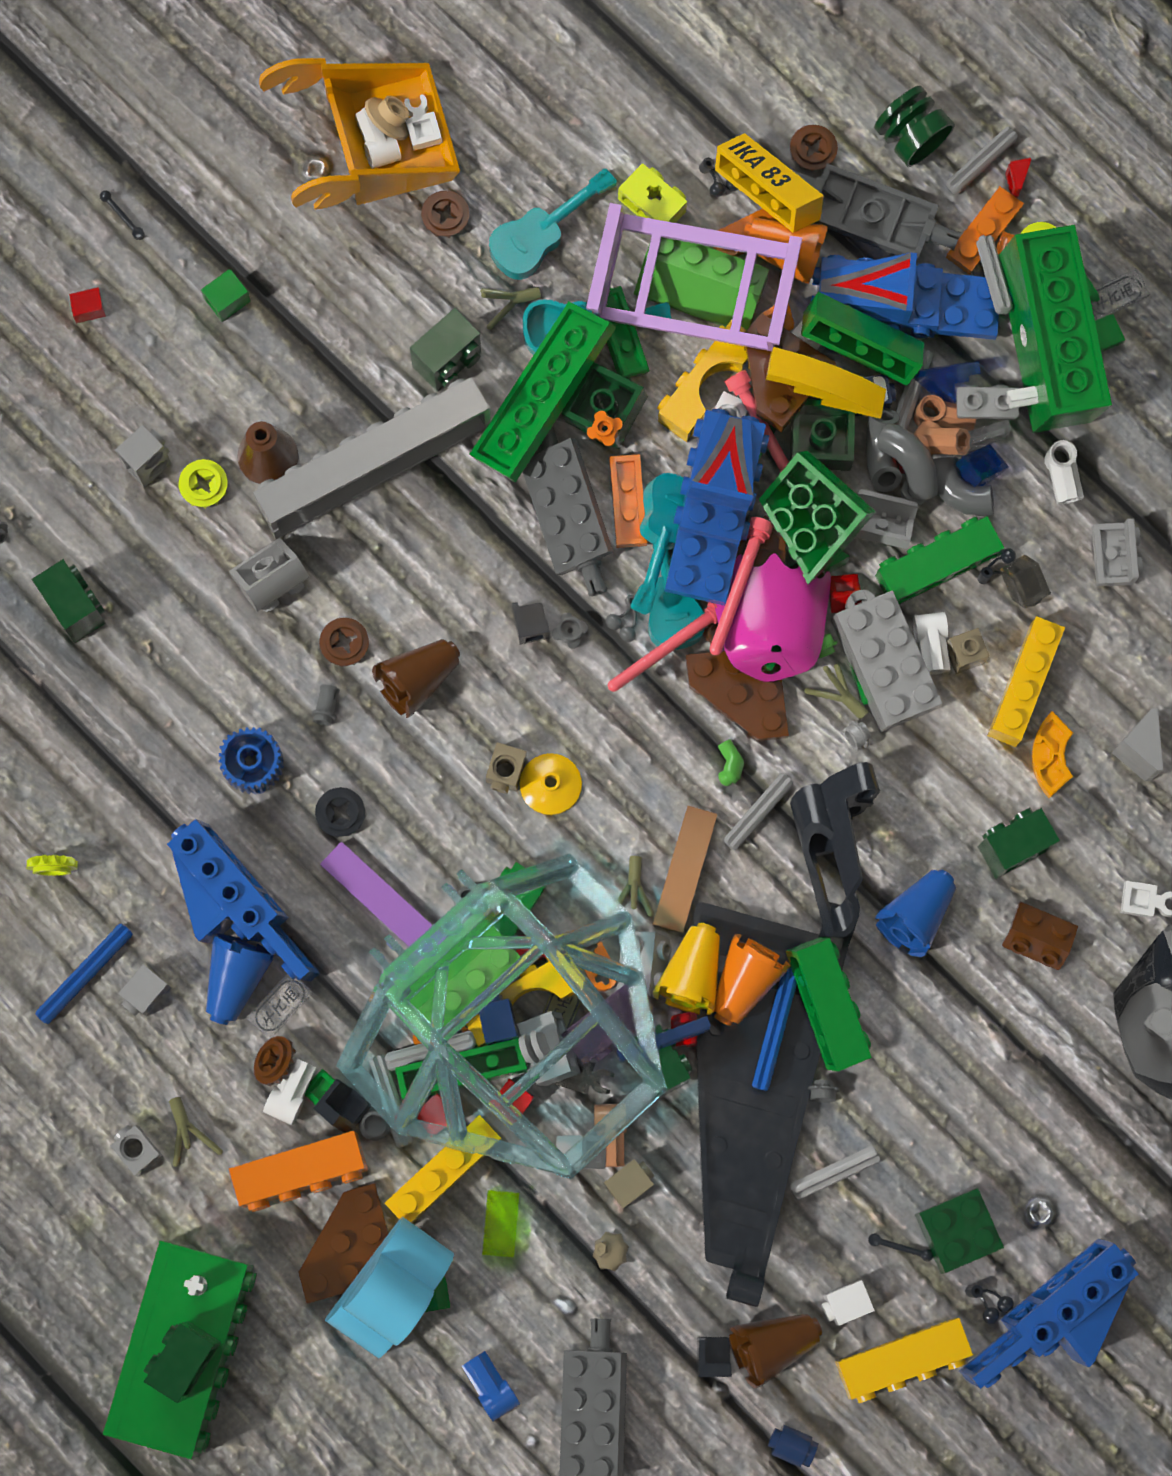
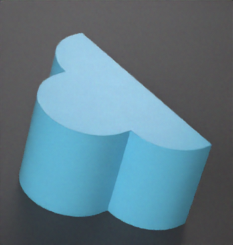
(391, 1289)

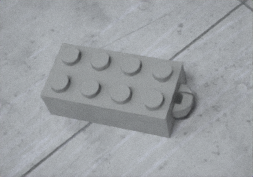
(885, 659)

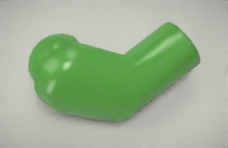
(734, 763)

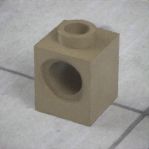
(967, 651)
(505, 754)
(629, 1182)

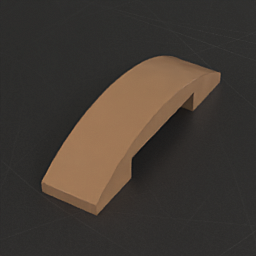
(685, 869)

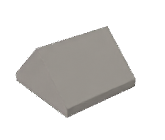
(1142, 747)

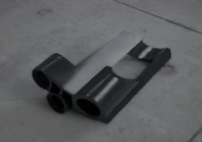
(825, 826)

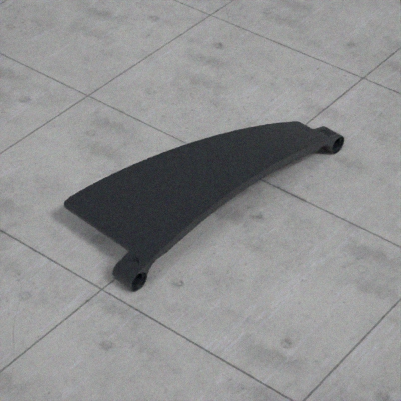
(746, 1131)

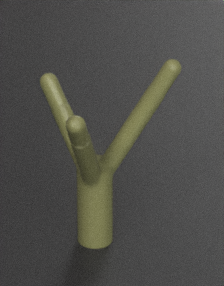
(514, 297)
(845, 697)
(634, 886)
(183, 1126)

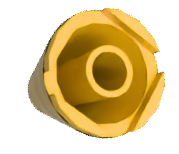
(692, 972)

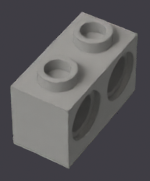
(144, 455)

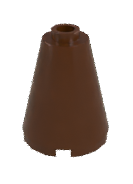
(266, 452)
(416, 675)
(772, 1345)

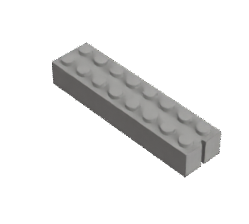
(372, 457)

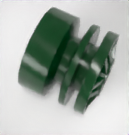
(916, 128)

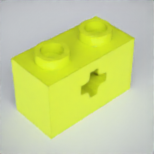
(649, 182)

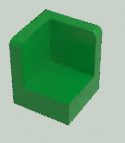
(225, 295)

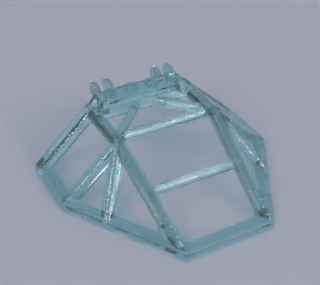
(430, 959)

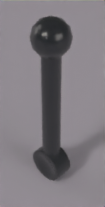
(137, 232)
(875, 1240)

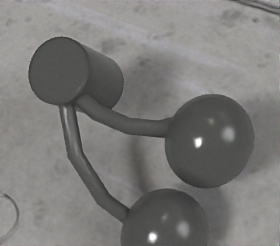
(614, 622)

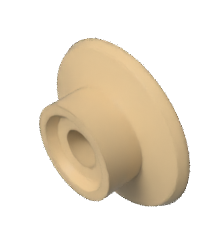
(388, 116)

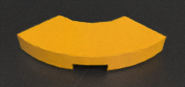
(1049, 756)

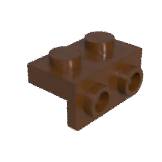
(1040, 936)

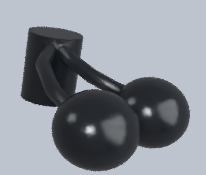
(718, 188)
(1007, 556)
(990, 1314)

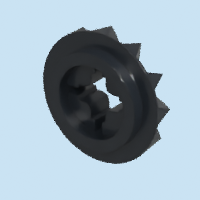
(339, 798)

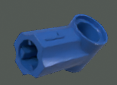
(493, 1391)

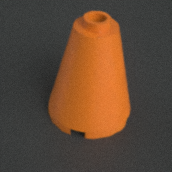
(812, 240)
(746, 979)

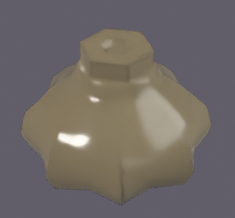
(610, 1251)

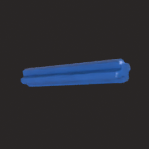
(83, 973)
(775, 1031)

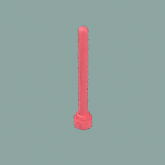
(740, 386)
(759, 531)
(664, 648)

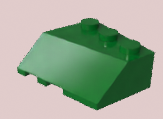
(814, 513)

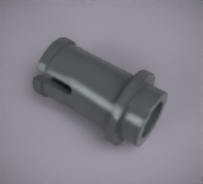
(326, 705)

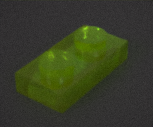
(500, 1223)

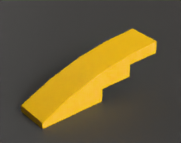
(826, 381)

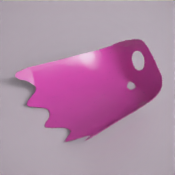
(777, 611)

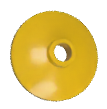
(550, 799)

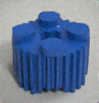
(257, 776)

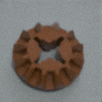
(810, 135)
(439, 203)
(350, 629)
(267, 1057)

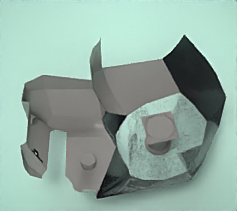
(1145, 1015)

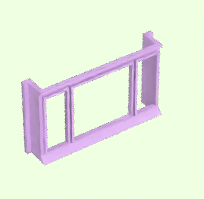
(606, 261)

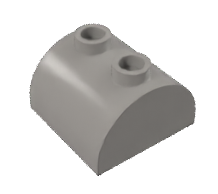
(270, 575)

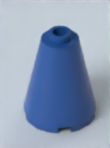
(917, 913)
(233, 976)

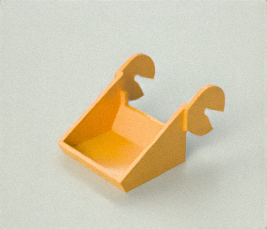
(347, 91)

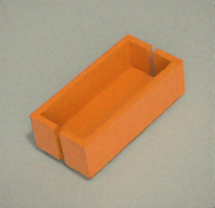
(298, 1170)

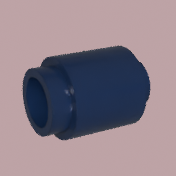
(793, 1446)

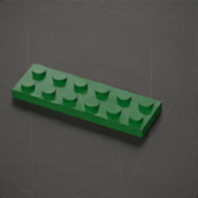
(542, 391)

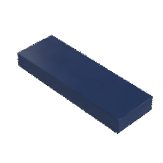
(677, 1034)

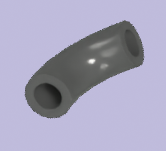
(913, 458)
(881, 467)
(961, 494)

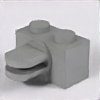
(538, 1038)

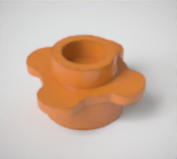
(606, 437)

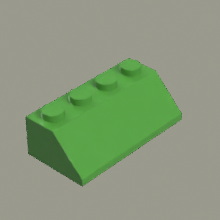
(702, 282)
(467, 978)

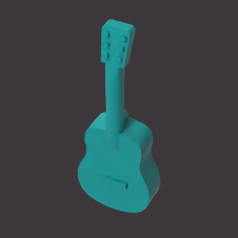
(522, 244)
(542, 314)
(657, 527)
(671, 612)

